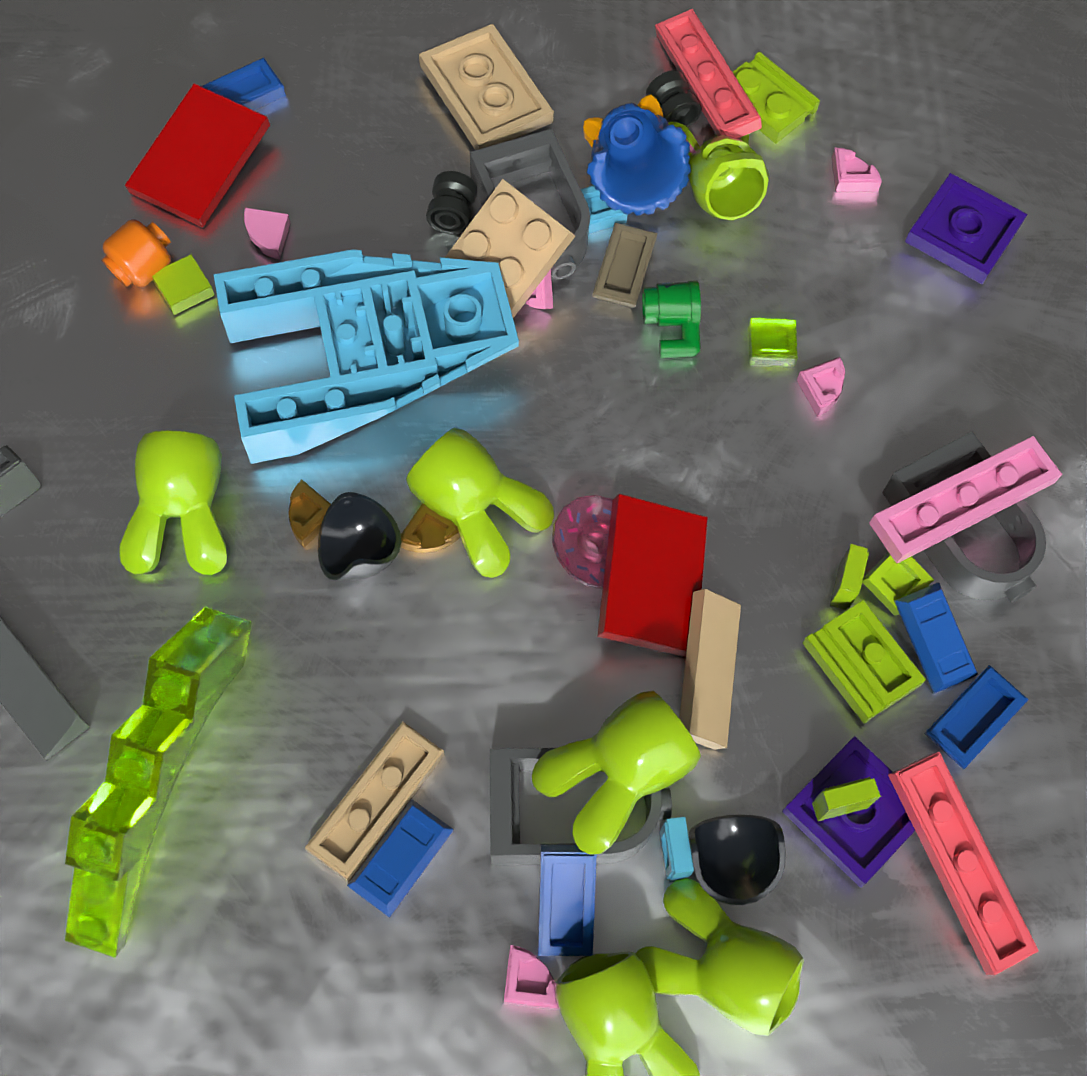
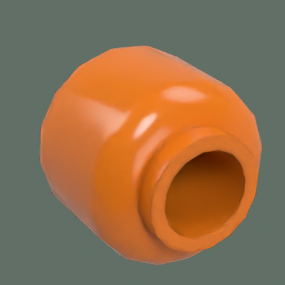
(136, 253)

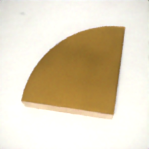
(306, 512)
(428, 532)

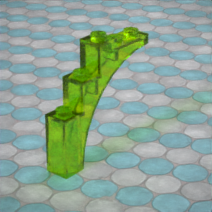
(146, 754)

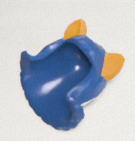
(637, 157)

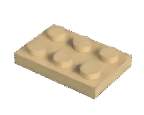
(486, 88)
(517, 237)

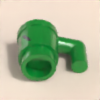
(675, 306)

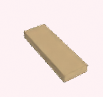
(710, 668)
(375, 801)

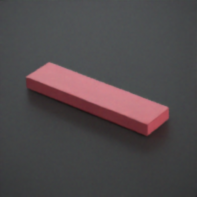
(708, 76)
(963, 864)

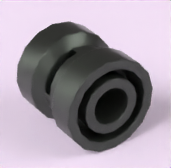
(673, 96)
(452, 198)

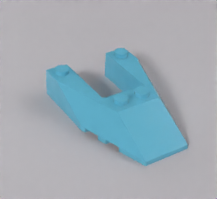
(386, 334)

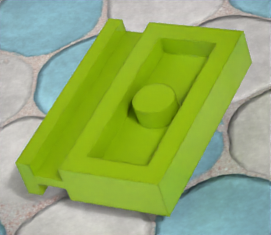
(775, 96)
(863, 661)

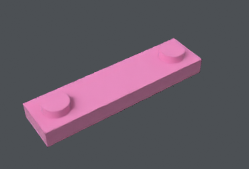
(964, 499)

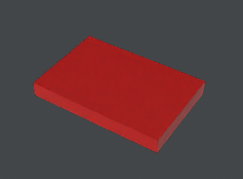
(198, 155)
(651, 574)

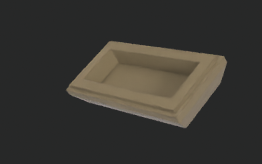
(624, 265)

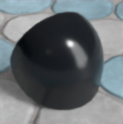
(357, 538)
(738, 857)

